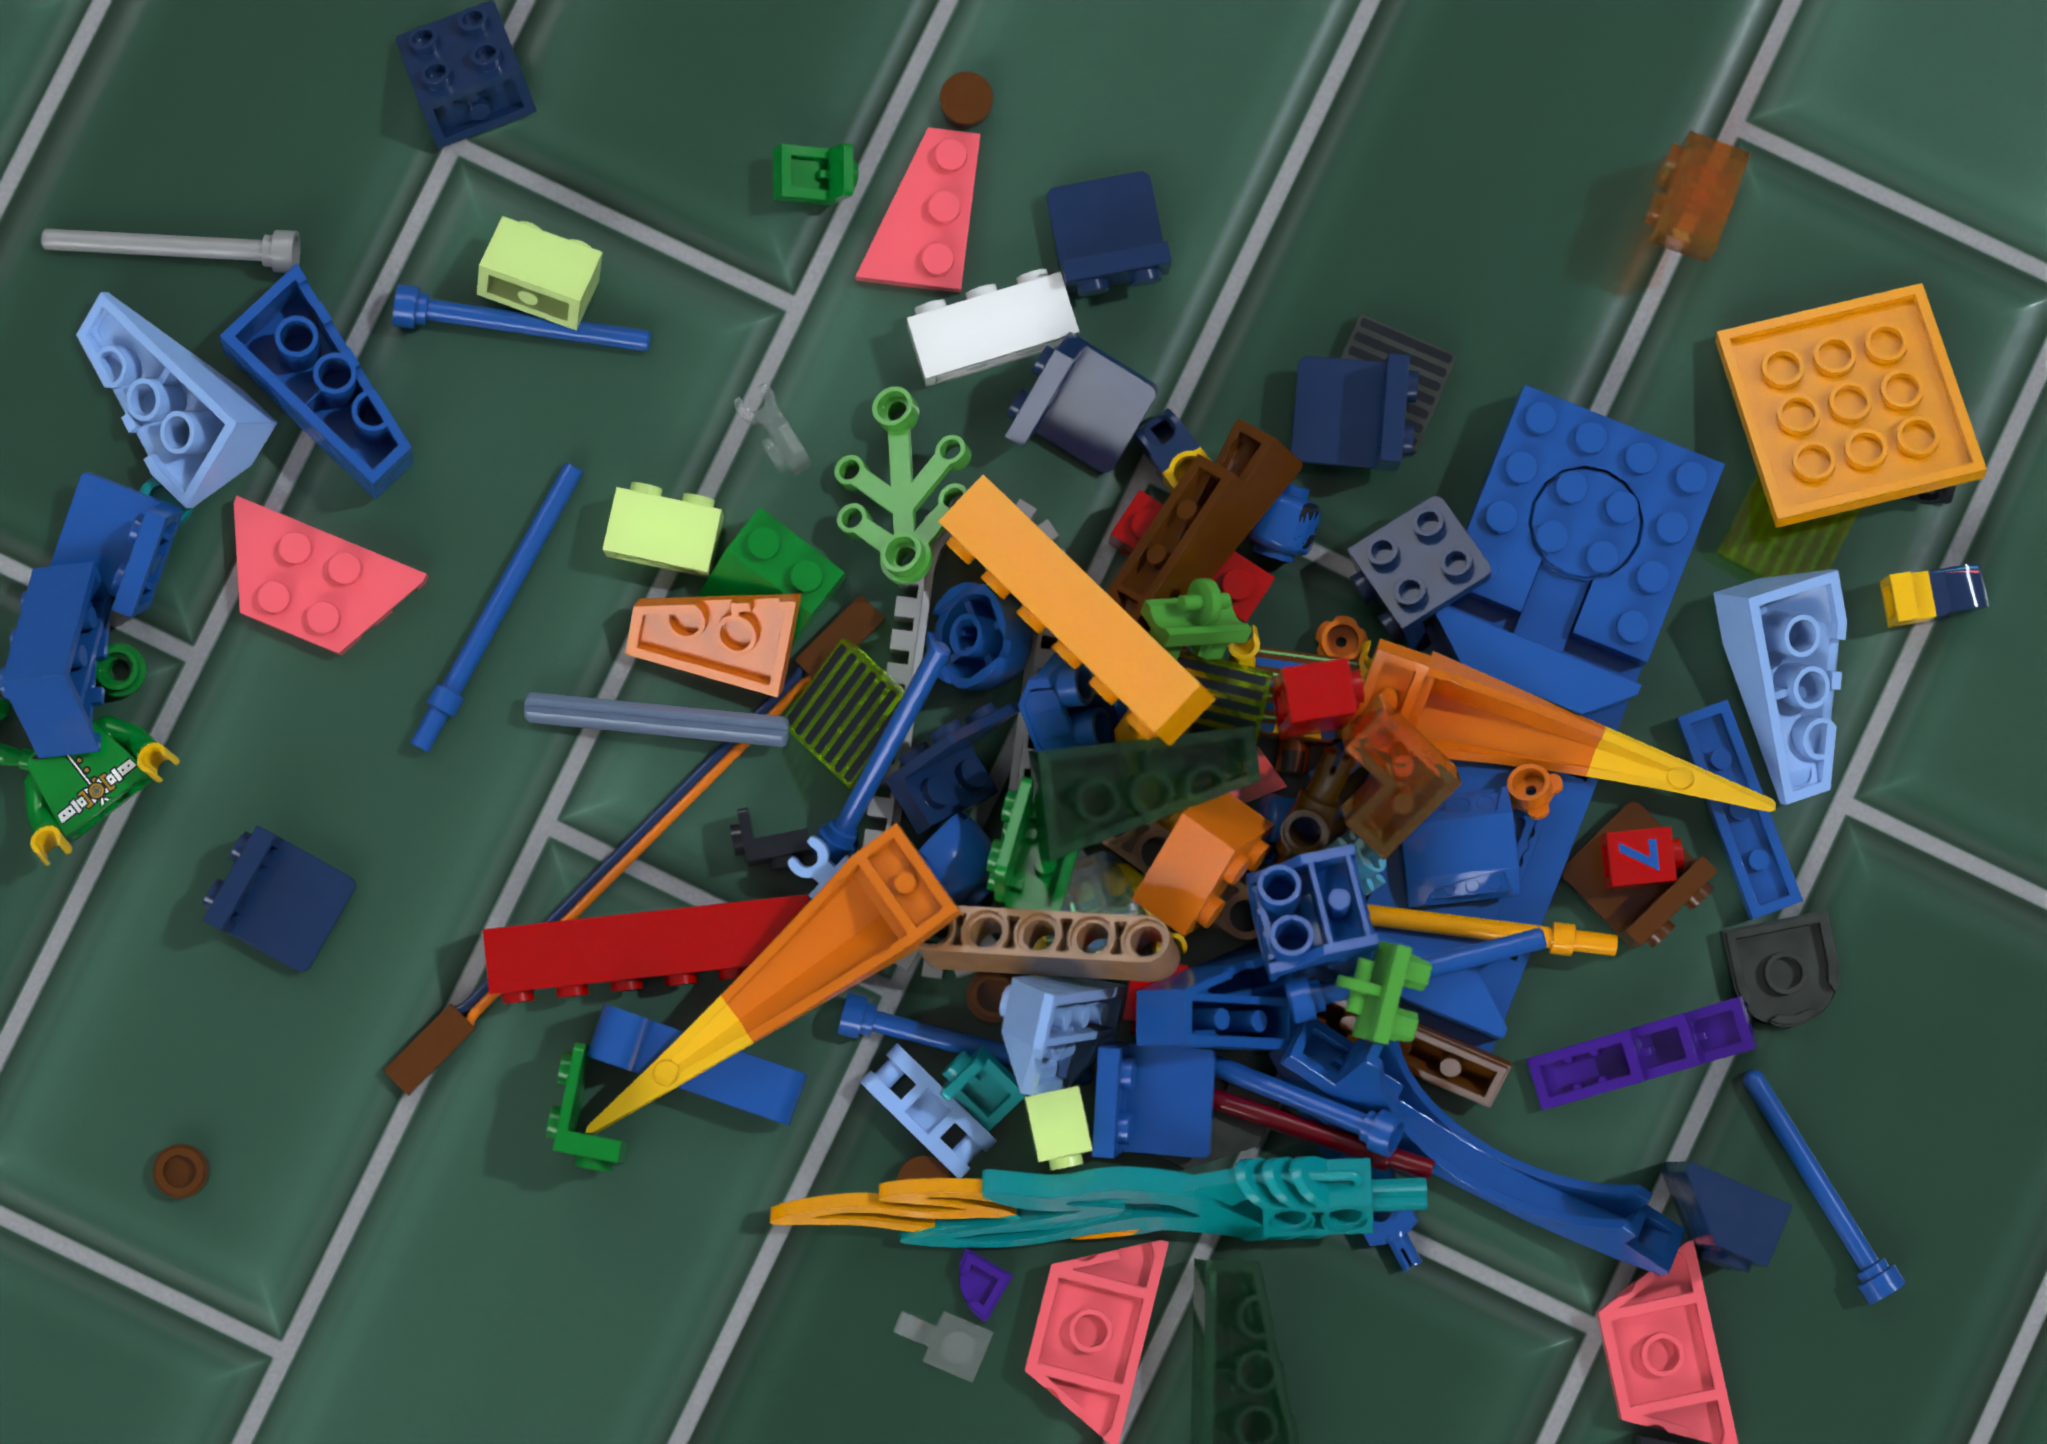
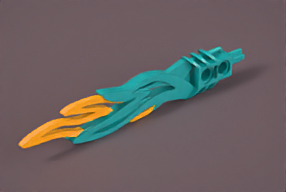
(1010, 1208)

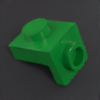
(814, 173)

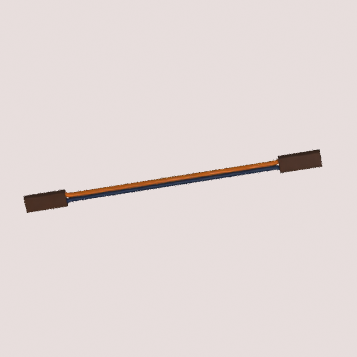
(451, 1026)

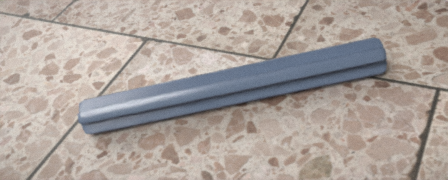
(656, 719)

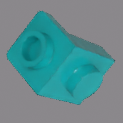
(981, 1086)

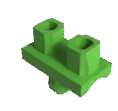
(1196, 620)
(1378, 989)

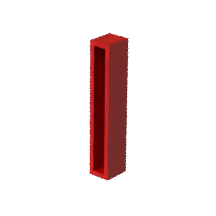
(633, 947)

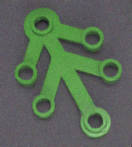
(904, 494)

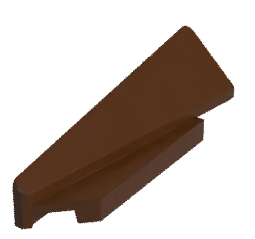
(1205, 518)

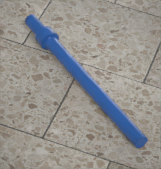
(446, 698)

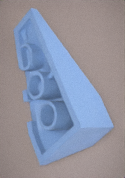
(185, 412)
(1784, 660)

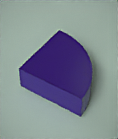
(981, 1283)

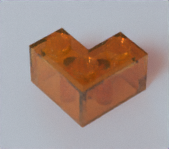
(1695, 196)
(1406, 779)

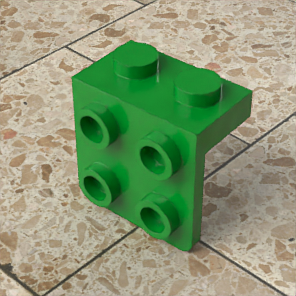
(1015, 863)
(590, 1150)

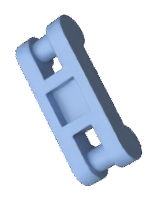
(927, 1112)

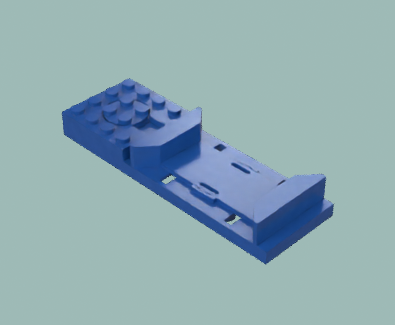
(1584, 560)

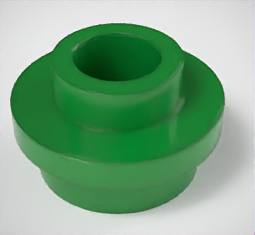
(136, 677)

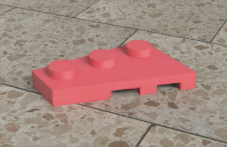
(929, 217)

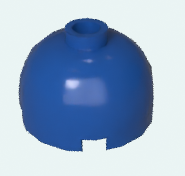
(984, 637)
(960, 858)

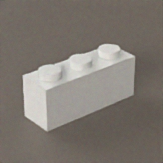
(991, 326)

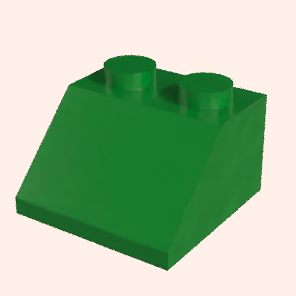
(774, 560)

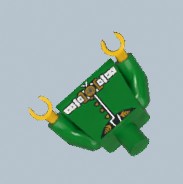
(85, 788)

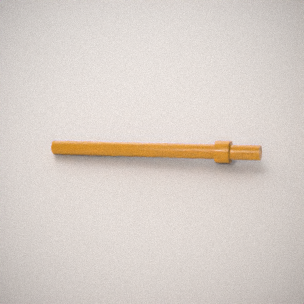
(1560, 937)

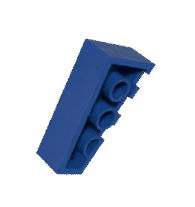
(314, 377)

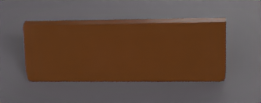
(1437, 1058)

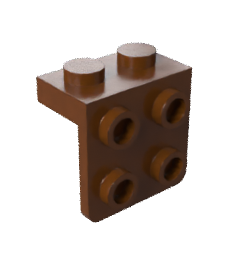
(1643, 911)

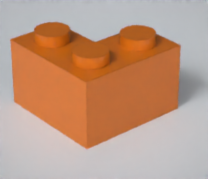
(1198, 860)

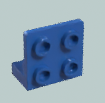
(123, 535)
(1153, 1100)

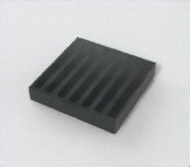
(1375, 340)

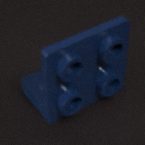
(465, 74)
(947, 775)

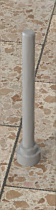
(276, 251)

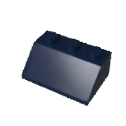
(1725, 1217)

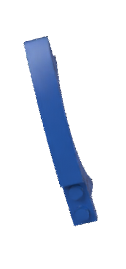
(1590, 1213)

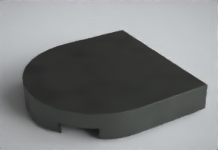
(1783, 968)

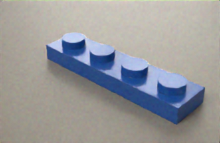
(1744, 833)

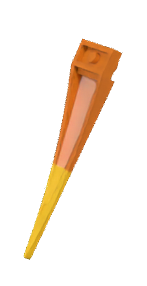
(1497, 723)
(855, 926)

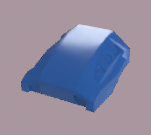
(1065, 709)
(1463, 851)
(1310, 911)

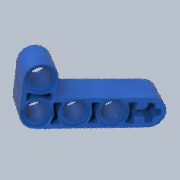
(738, 1081)

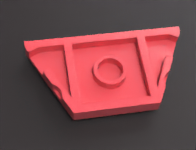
(313, 580)
(1095, 1332)
(1667, 1354)

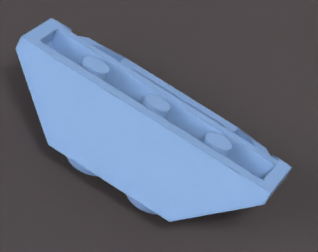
(1056, 1027)

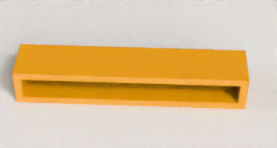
(1077, 611)

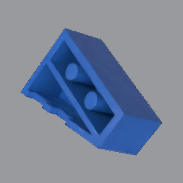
(56, 657)
(1218, 1006)

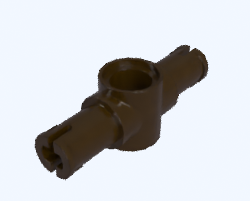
(1317, 802)

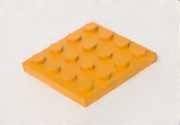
(1850, 405)

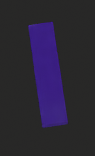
(1642, 1053)

